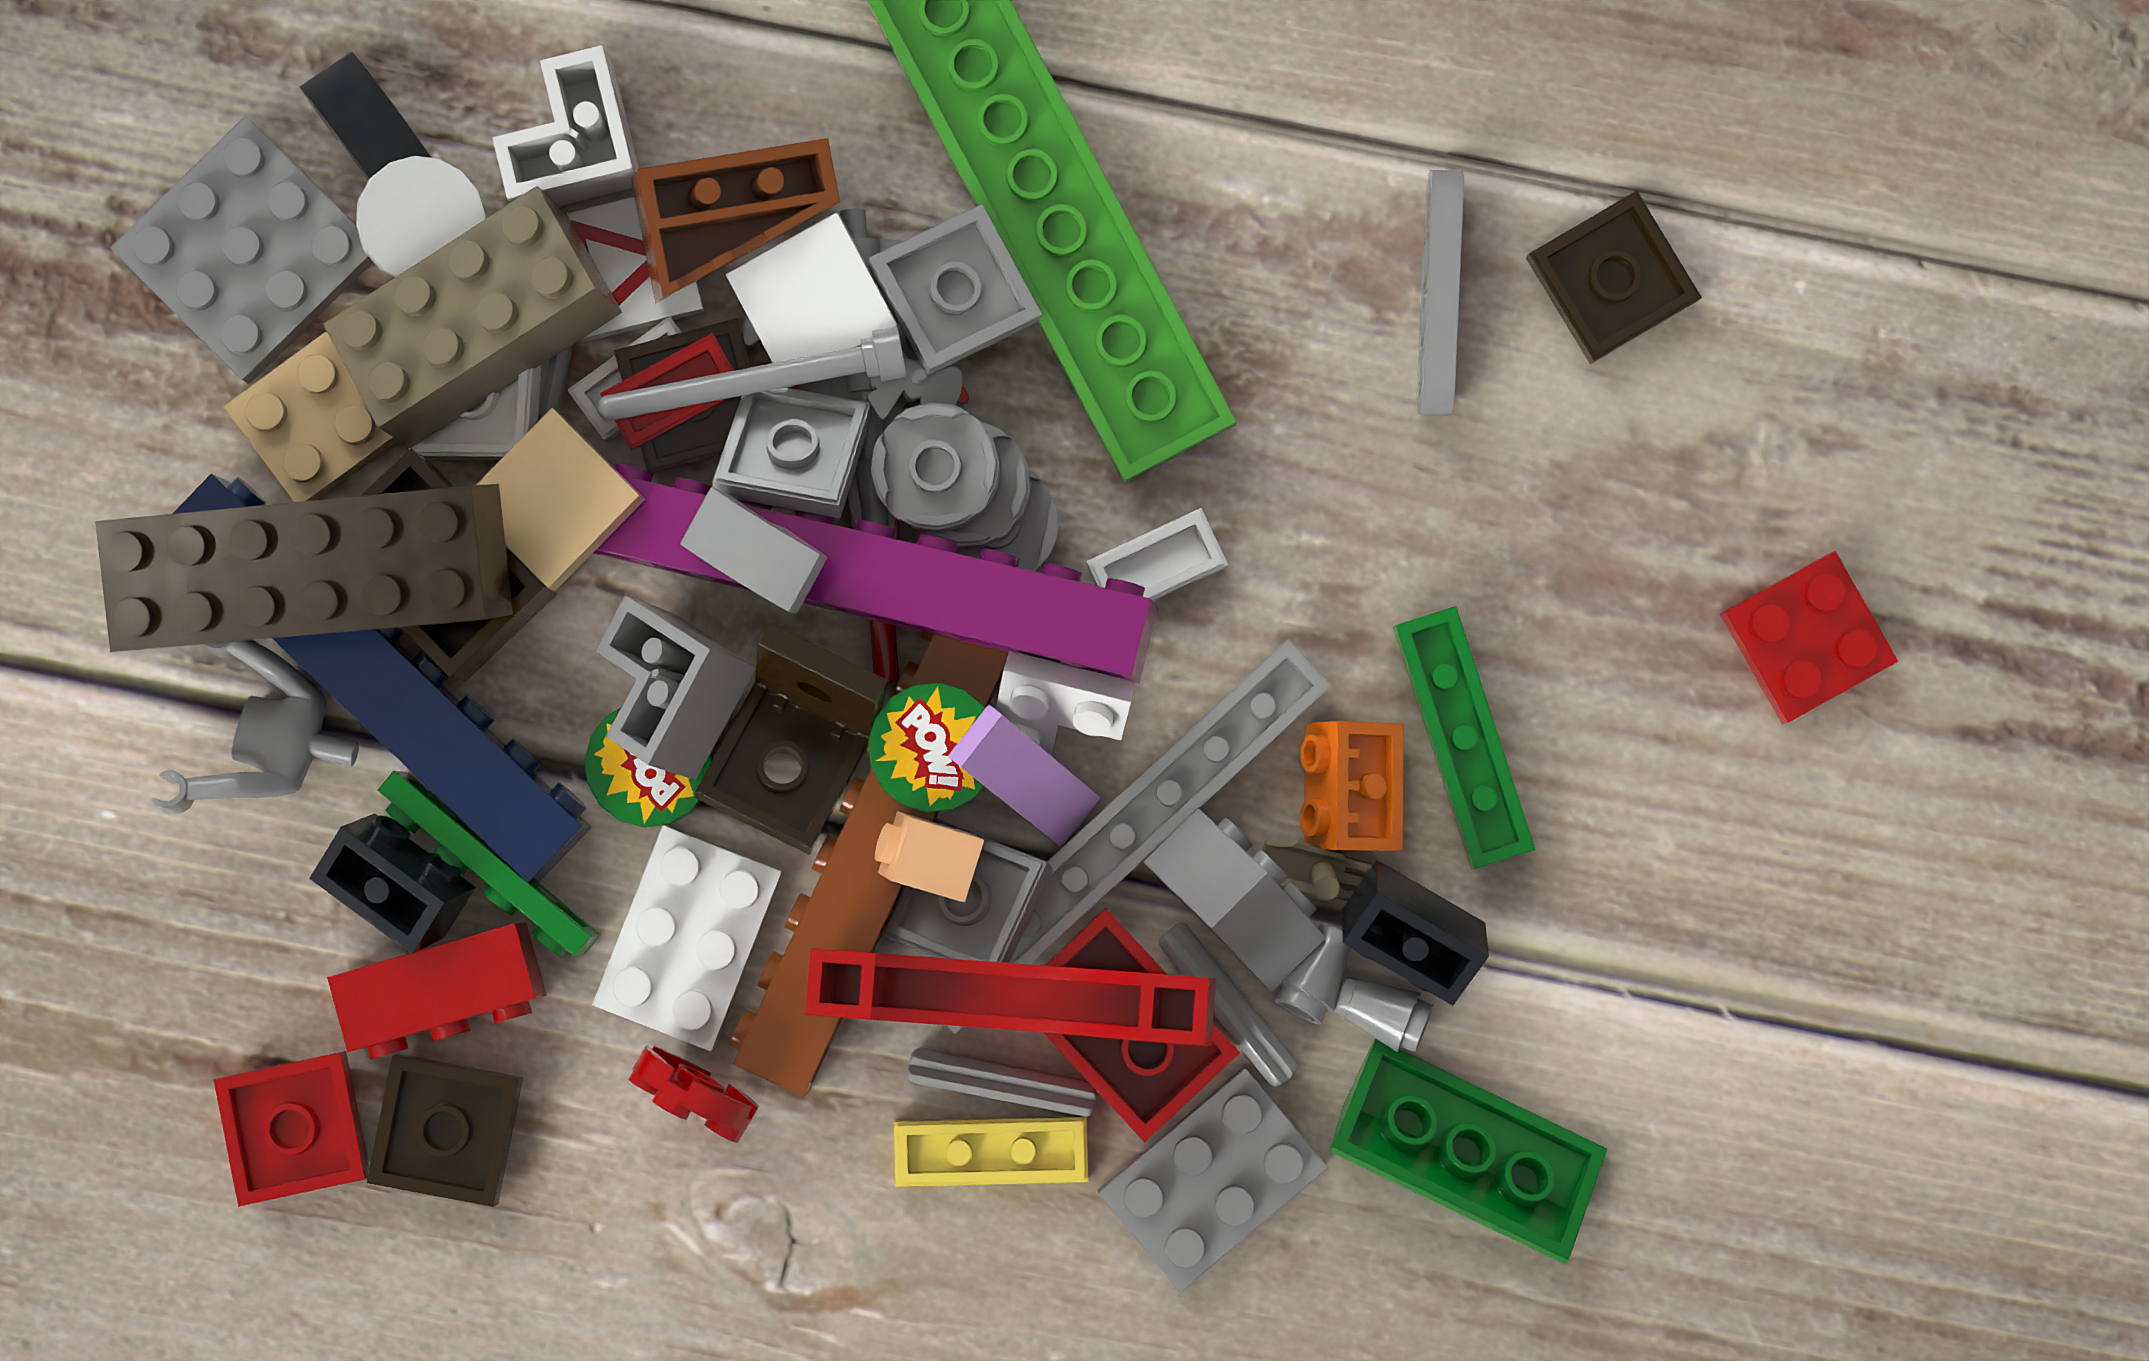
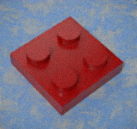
(1809, 637)
(292, 1128)

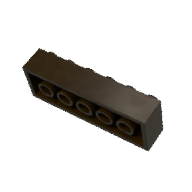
(304, 568)

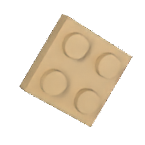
(309, 422)

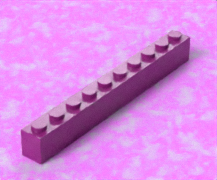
(916, 584)

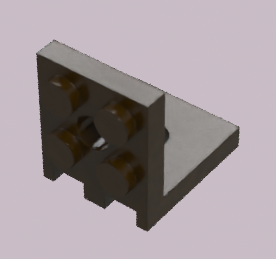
(799, 706)

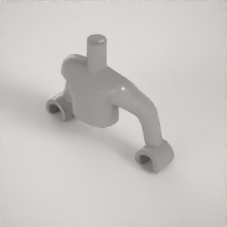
(270, 735)

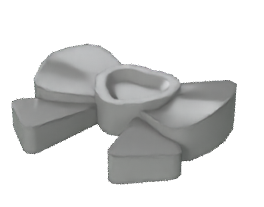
(937, 387)

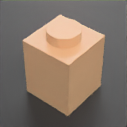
(928, 856)

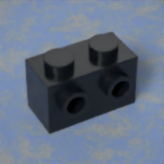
(392, 882)
(1414, 933)

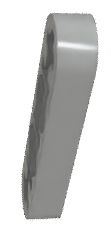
(1440, 292)

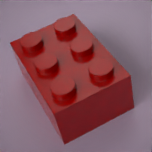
(1136, 1078)

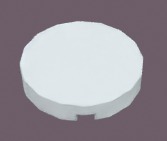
(414, 211)

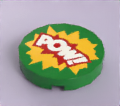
(913, 745)
(634, 789)

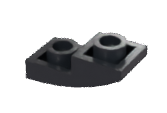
(361, 116)

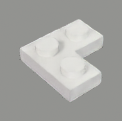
(1046, 694)

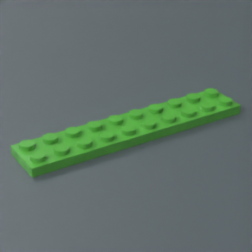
(1060, 225)

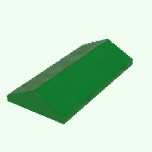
(1468, 1150)

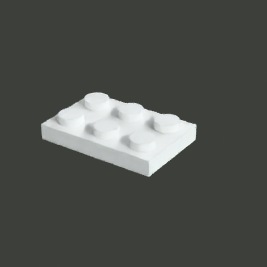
(688, 938)

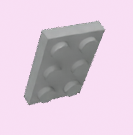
(1212, 1179)

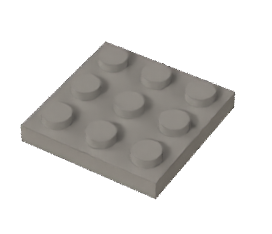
(245, 250)

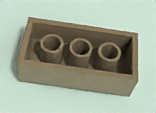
(472, 318)

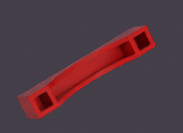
(1011, 996)

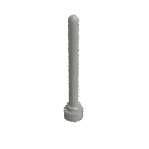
(876, 356)

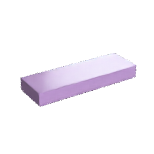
(1024, 776)

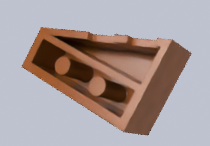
(727, 205)

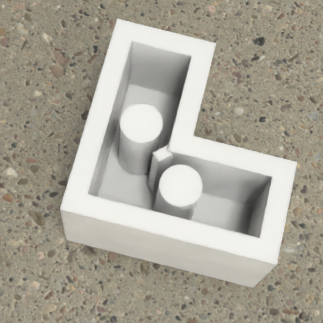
(586, 147)

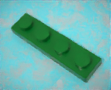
(1463, 738)
(460, 846)

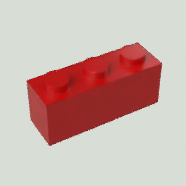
(437, 990)

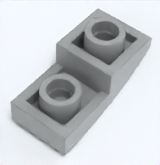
(753, 550)

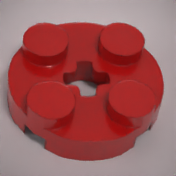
(687, 1088)

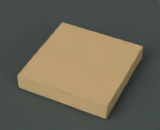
(558, 499)

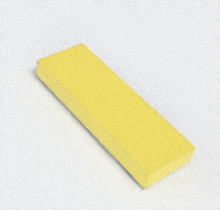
(991, 1151)

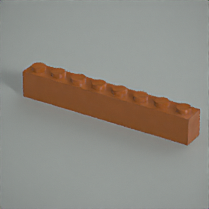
(850, 896)

